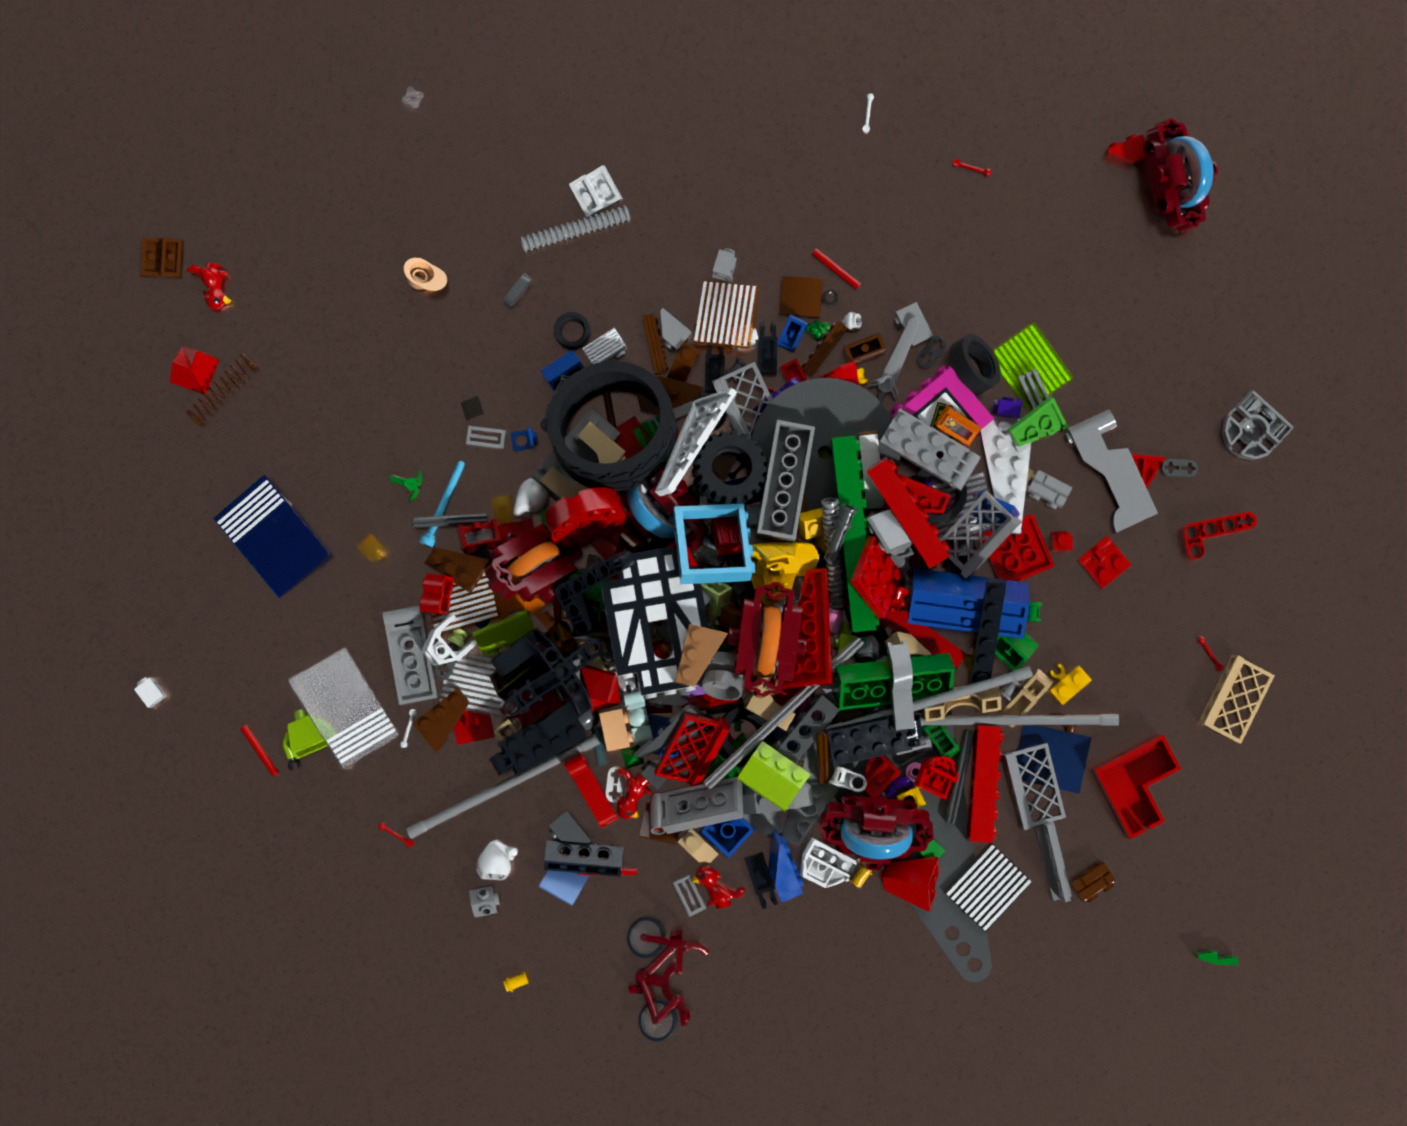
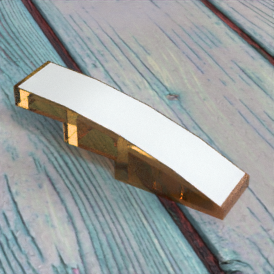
(870, 455)

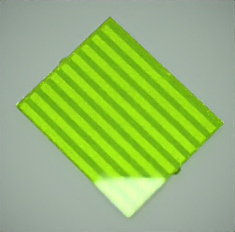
(1028, 352)

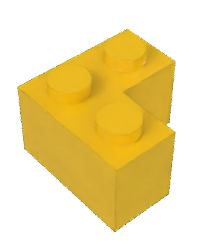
(811, 526)

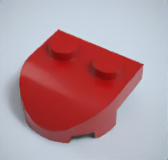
(937, 776)

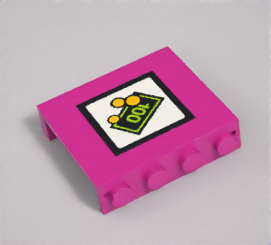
(936, 393)

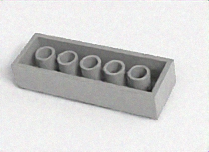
(785, 481)

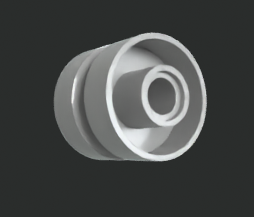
(720, 678)

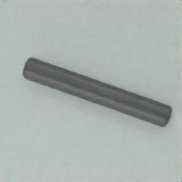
(448, 520)

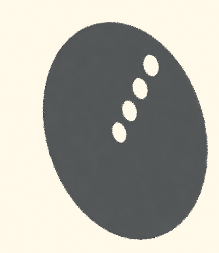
(835, 411)

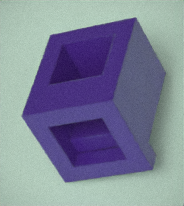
(1007, 407)

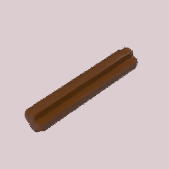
(822, 753)

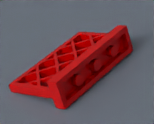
(705, 753)

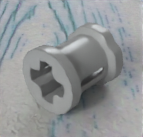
(1009, 690)

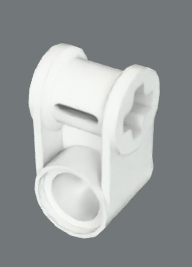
(846, 779)

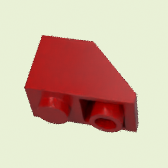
(1128, 152)

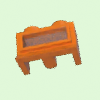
(957, 426)

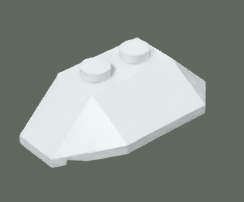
(826, 865)

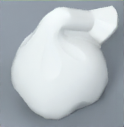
(530, 499)
(495, 861)

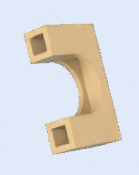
(606, 451)
(766, 706)

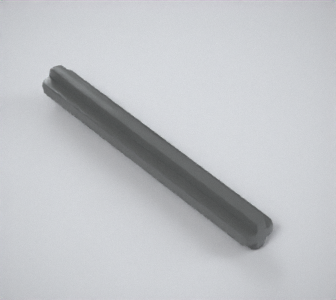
(961, 768)

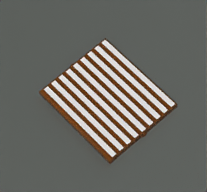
(726, 314)
(469, 607)

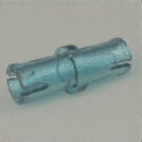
(599, 750)

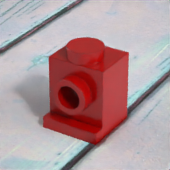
(1061, 541)

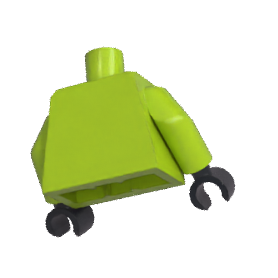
(301, 738)

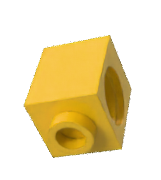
(915, 793)

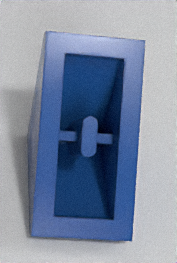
(792, 333)

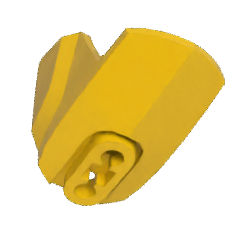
(781, 564)

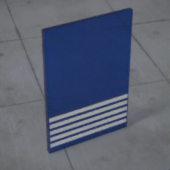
(271, 536)

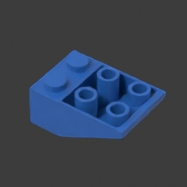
(783, 869)

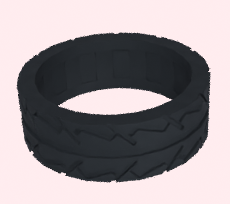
(596, 380)

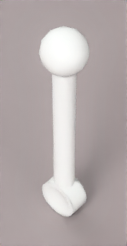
(866, 128)
(412, 713)

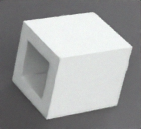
(149, 691)

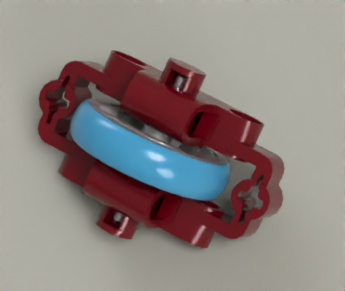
(1179, 174)
(653, 513)
(876, 829)

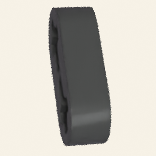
(517, 290)
(934, 355)
(1179, 463)
(451, 665)

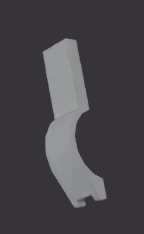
(902, 686)

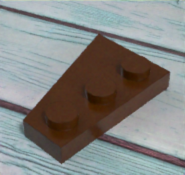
(462, 567)
(442, 718)

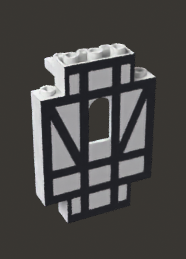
(647, 594)

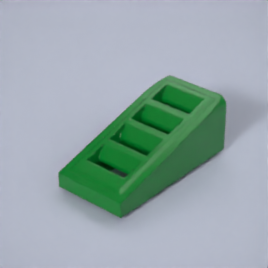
(955, 748)

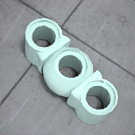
(637, 716)

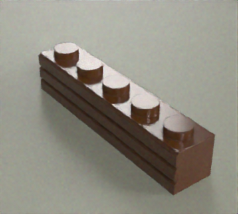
(655, 344)
(824, 348)

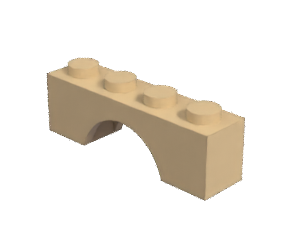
(985, 701)

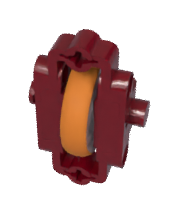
(530, 565)
(767, 639)

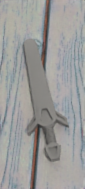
(892, 370)

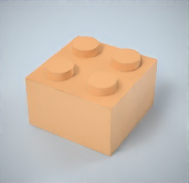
(615, 729)

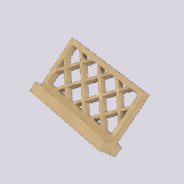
(1220, 694)

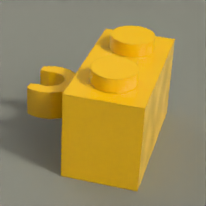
(1068, 683)

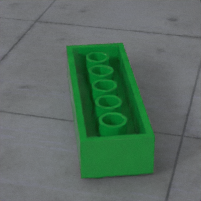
(872, 682)

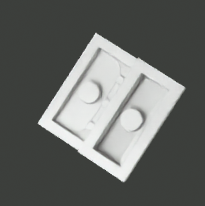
(595, 191)

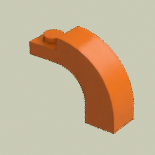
(535, 606)

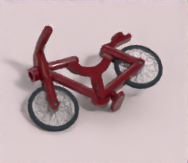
(646, 940)

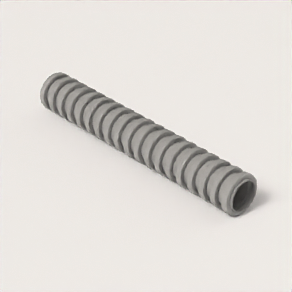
(575, 228)
(834, 570)

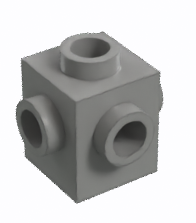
(484, 901)

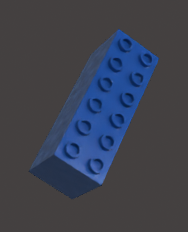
(957, 602)

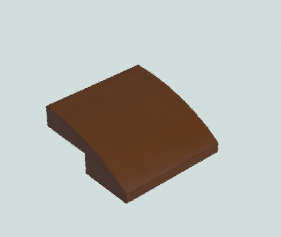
(160, 257)
(801, 296)

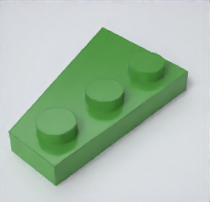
(1039, 422)

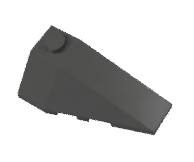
(666, 733)

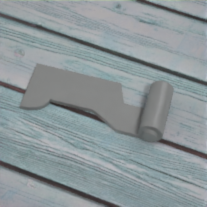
(1117, 468)

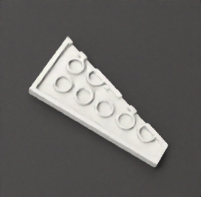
(696, 429)
(1006, 463)

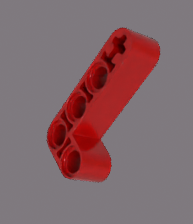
(1218, 530)
(591, 790)

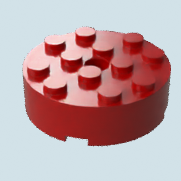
(585, 517)

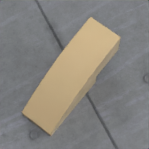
(1028, 695)

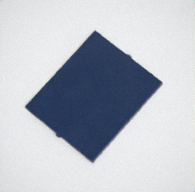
(1067, 753)

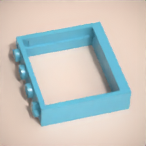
(712, 575)

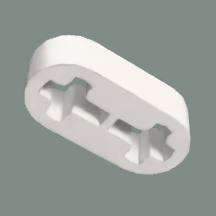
(610, 783)

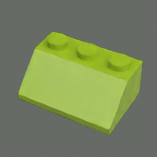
(503, 633)
(773, 776)

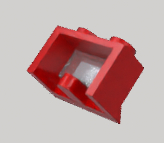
(479, 536)

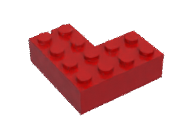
(1127, 782)

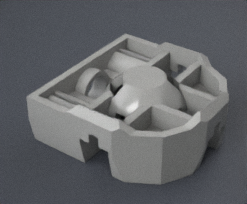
(1233, 430)

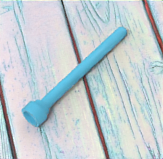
(428, 537)

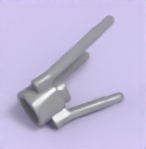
(922, 745)

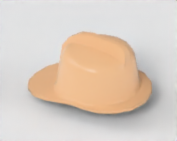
(424, 275)

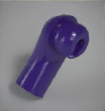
(897, 784)

